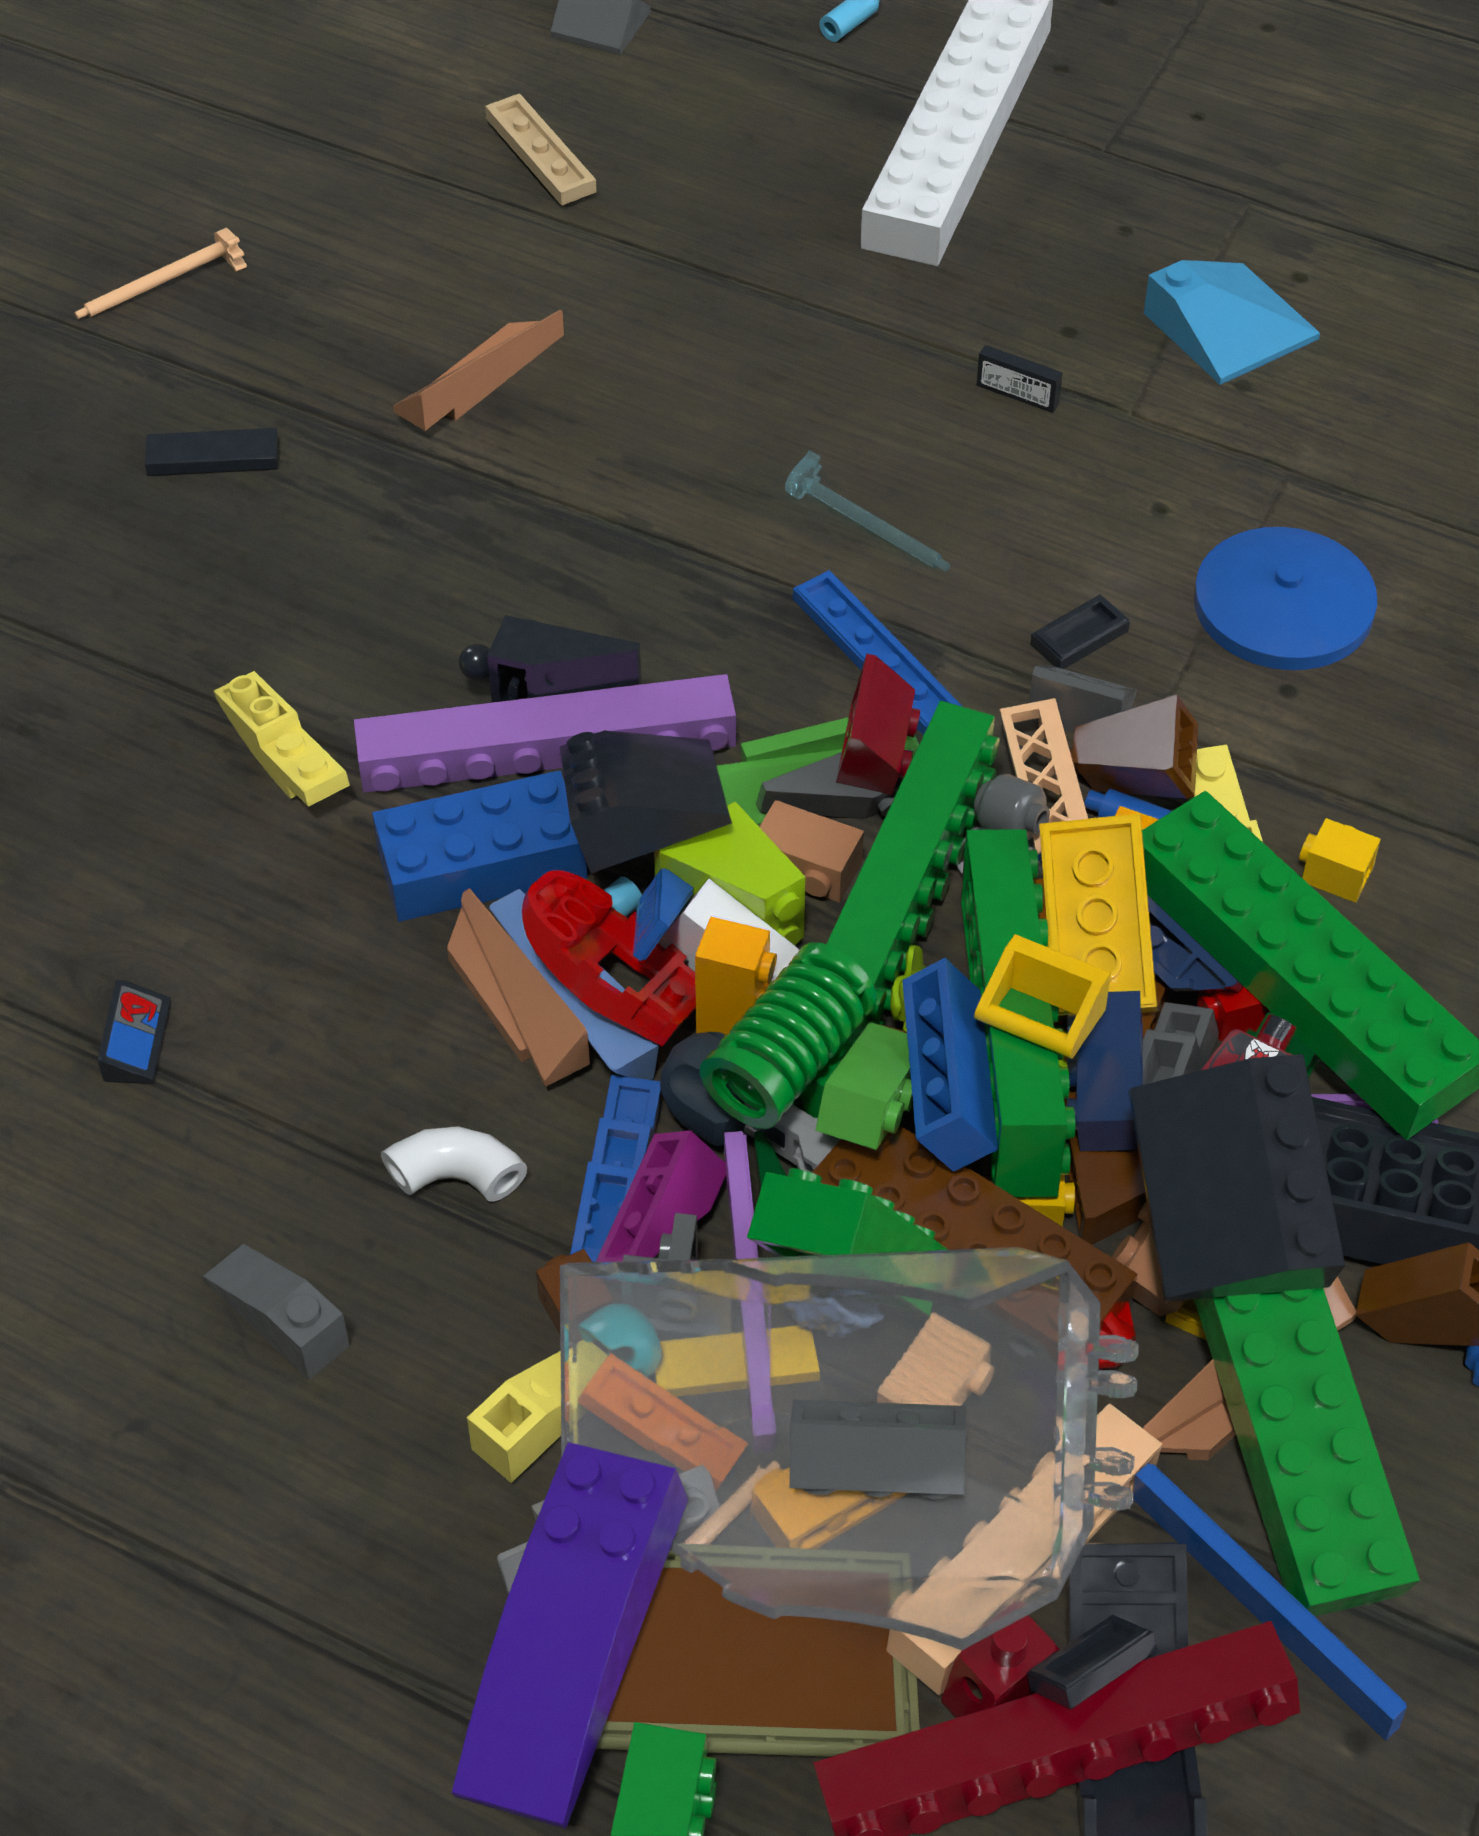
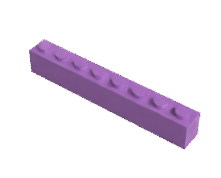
(527, 732)

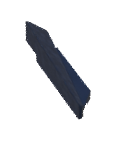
(1180, 959)

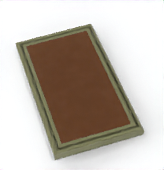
(757, 1678)

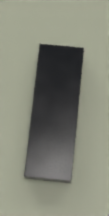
(211, 451)

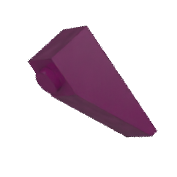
(673, 1178)

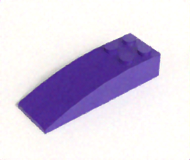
(568, 1632)

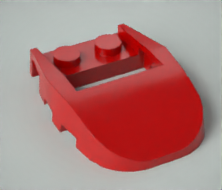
(576, 928)

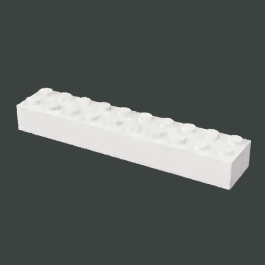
(954, 129)

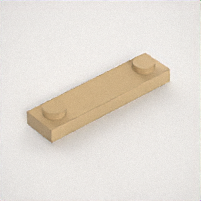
(540, 149)

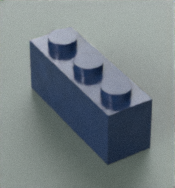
(1105, 1071)

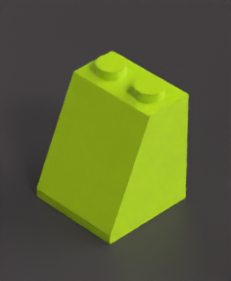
(746, 867)

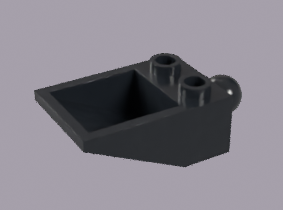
(550, 660)

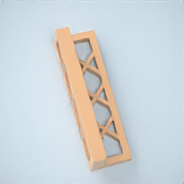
(1050, 742)

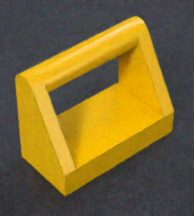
(1050, 978)

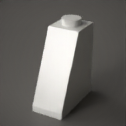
(713, 901)

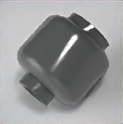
(1011, 804)

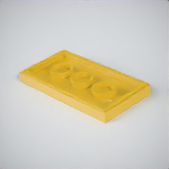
(1100, 899)

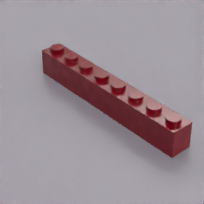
(1041, 1746)

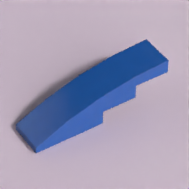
(617, 1154)

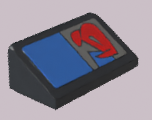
(133, 1034)

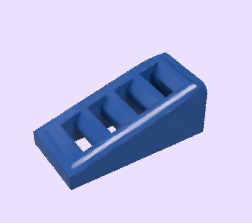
(658, 909)

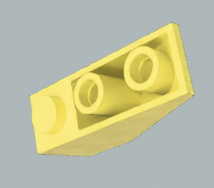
(519, 1419)

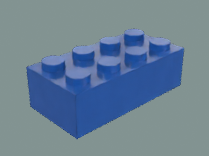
(476, 840)

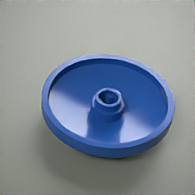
(1285, 598)

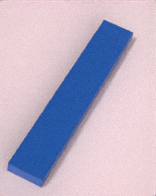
(860, 632)
(1269, 1601)

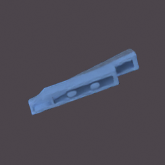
(617, 1045)

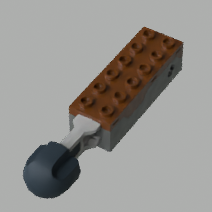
(955, 1205)

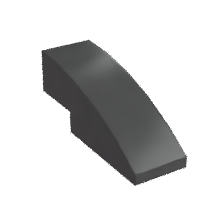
(1179, 1042)

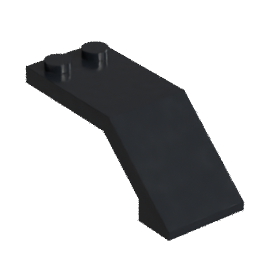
(1148, 1589)

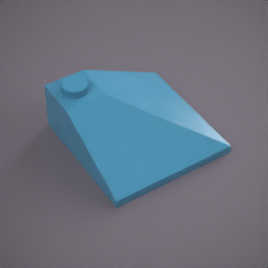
(1224, 317)

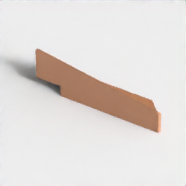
(481, 371)
(516, 994)
(1198, 1415)

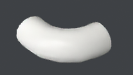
(456, 1155)

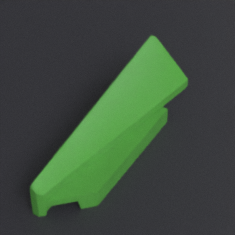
(781, 754)

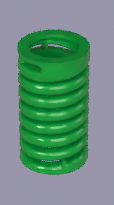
(788, 1035)

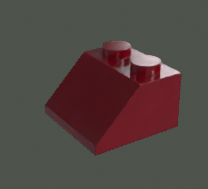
(878, 729)

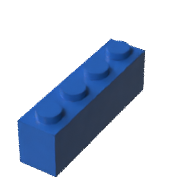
(949, 1066)

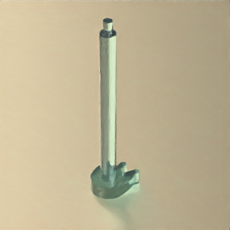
(805, 481)

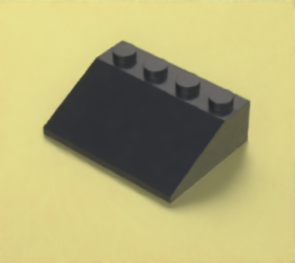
(639, 793)
(1236, 1180)
(1398, 1193)

